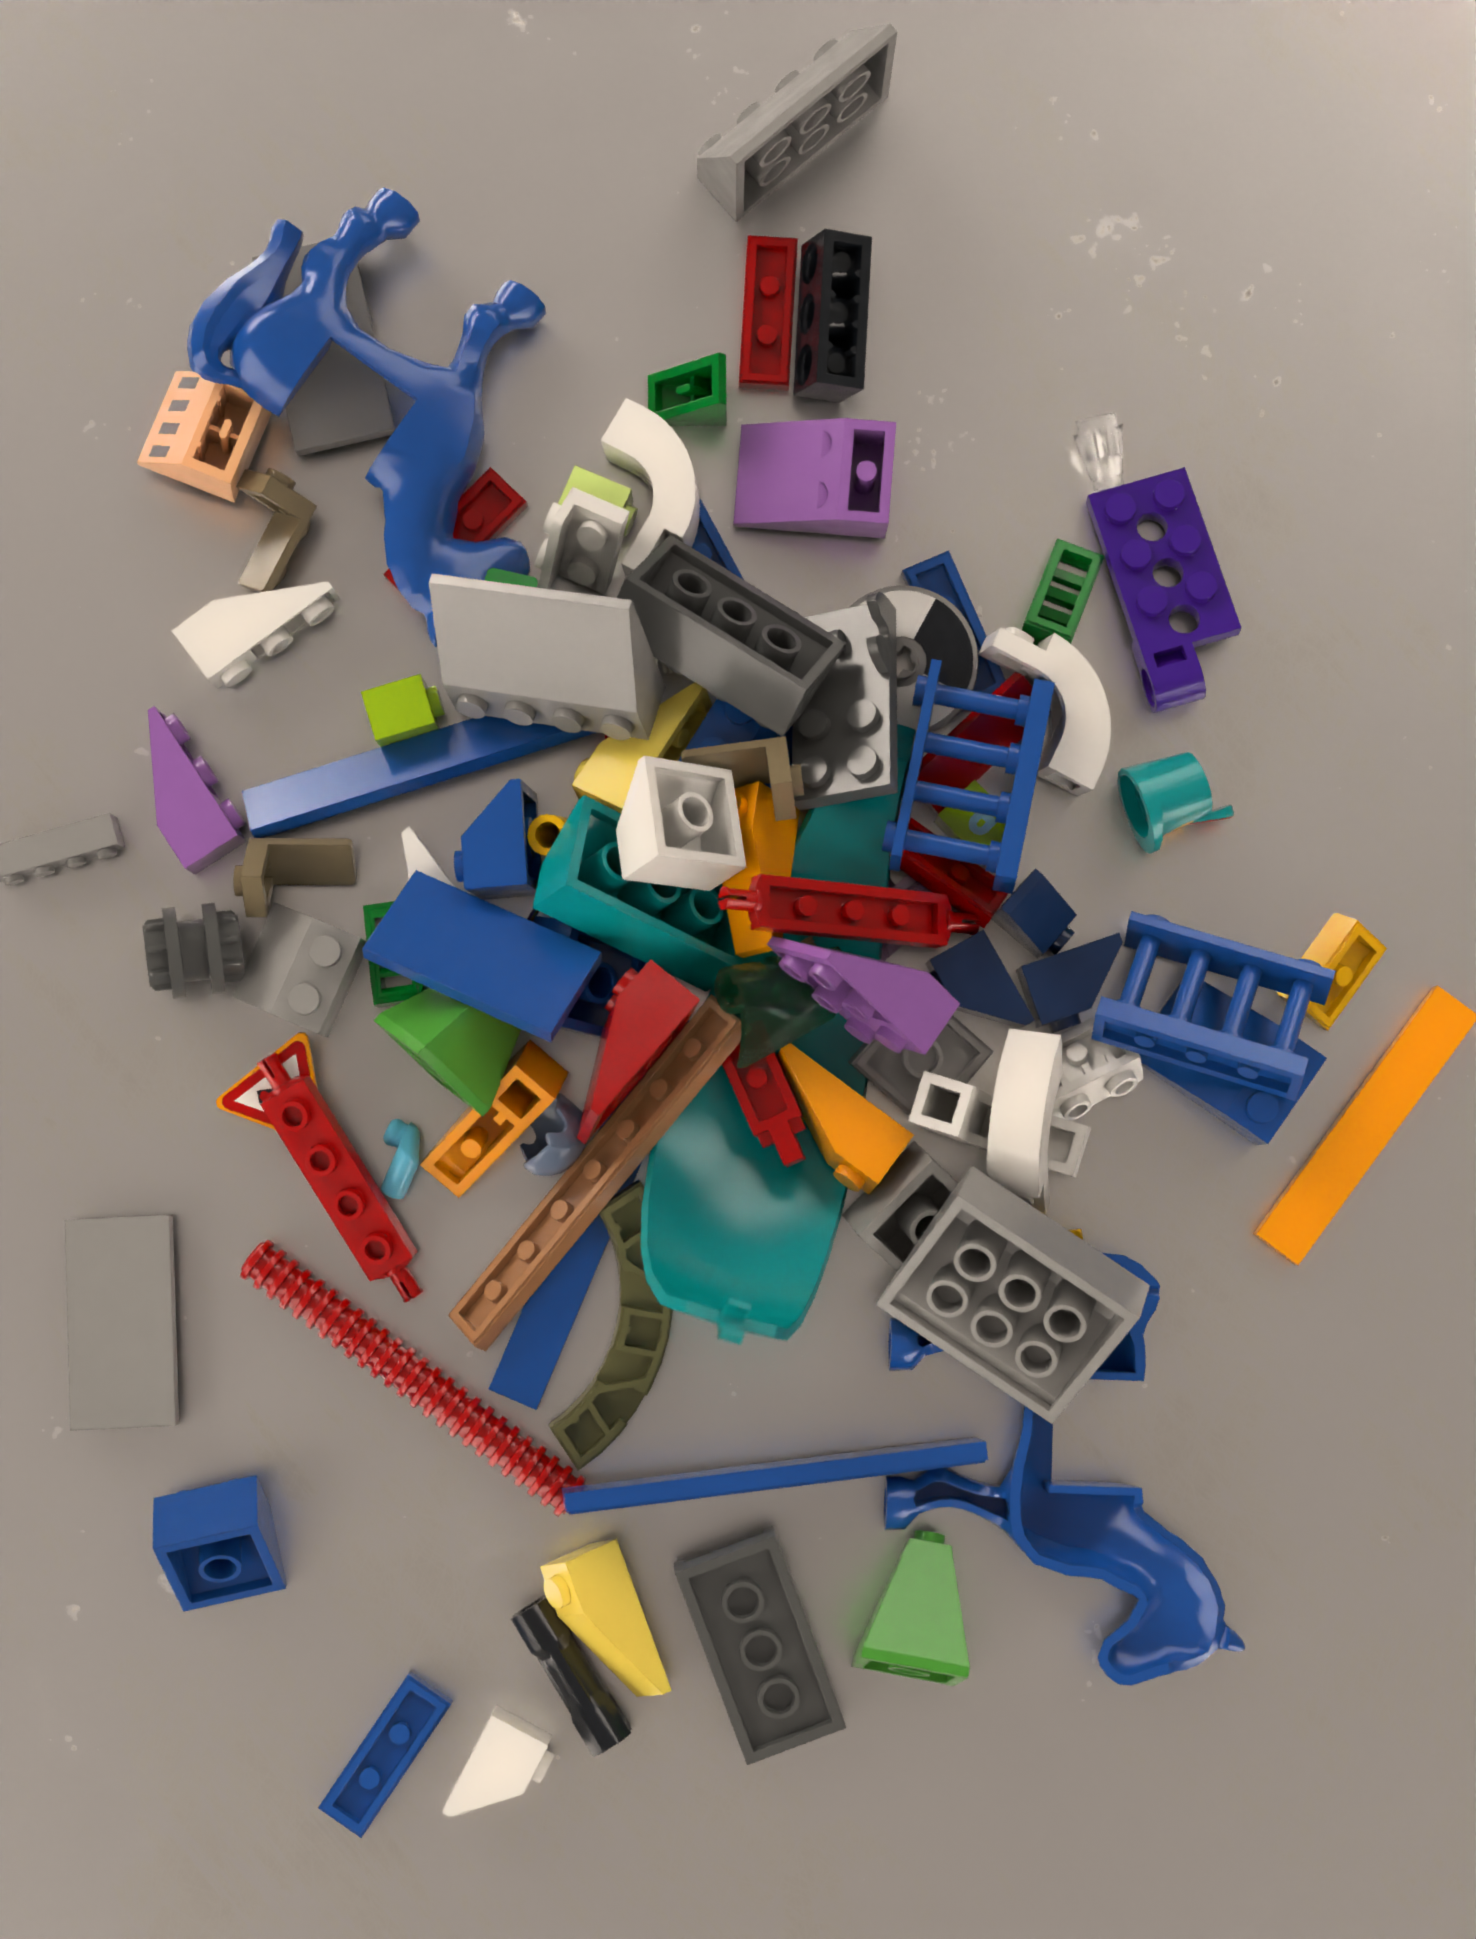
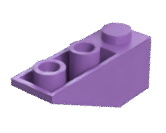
(186, 805)

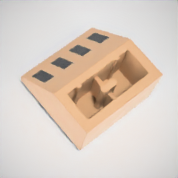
(204, 434)

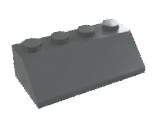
(729, 635)

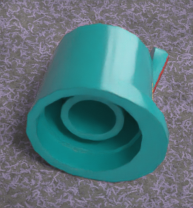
(1166, 797)

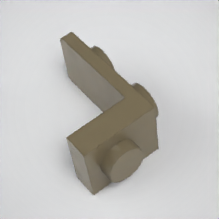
(284, 531)
(753, 762)
(291, 863)

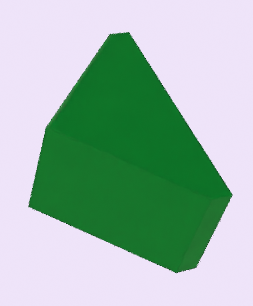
(691, 392)

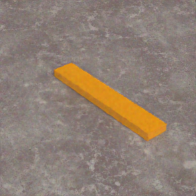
(1365, 1125)

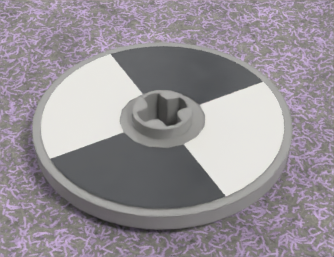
(930, 630)

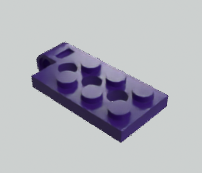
(1164, 656)

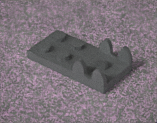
(851, 722)
(759, 1646)

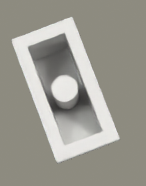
(500, 1763)

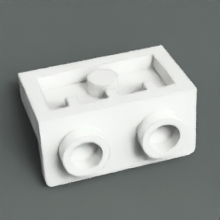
(581, 541)
(1092, 1072)

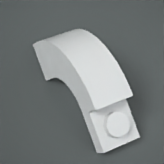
(655, 453)
(1078, 706)
(1023, 1113)
(964, 1115)

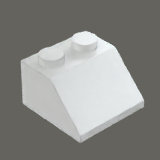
(680, 825)

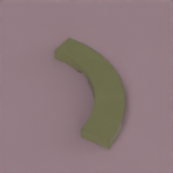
(635, 1346)

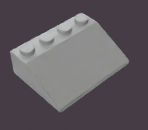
(798, 120)
(545, 657)
(1014, 1295)

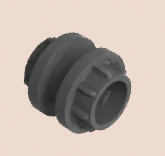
(193, 950)

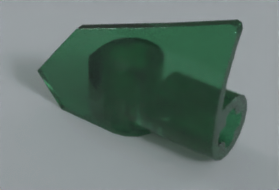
(771, 1006)

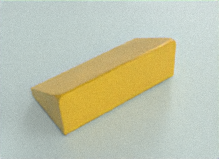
(1352, 953)

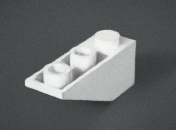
(241, 629)

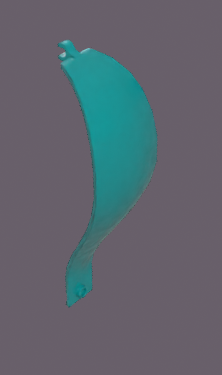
(722, 1216)

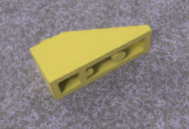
(612, 764)
(602, 1609)

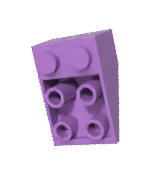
(816, 476)
(875, 996)

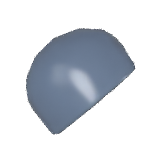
(556, 1139)

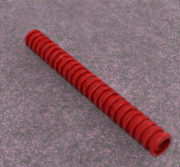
(409, 1374)

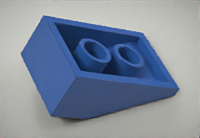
(1242, 1108)

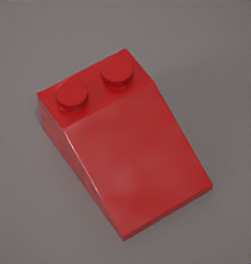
(642, 1023)

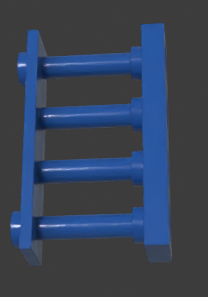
(1008, 808)
(1199, 1048)

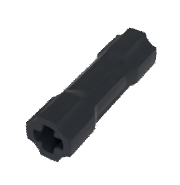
(590, 1705)

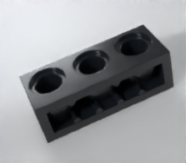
(832, 315)

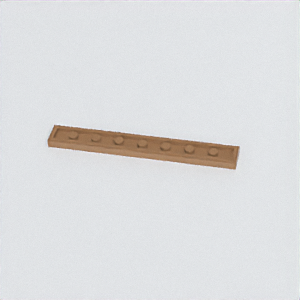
(597, 1174)

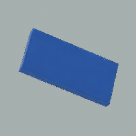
(482, 955)

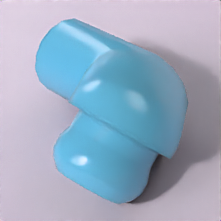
(406, 1159)

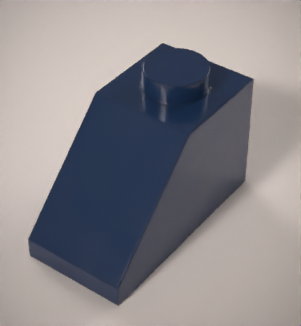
(1036, 916)
(980, 982)
(1067, 982)

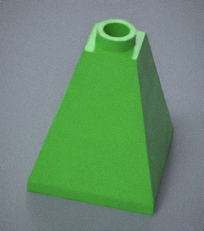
(453, 1044)
(918, 1617)

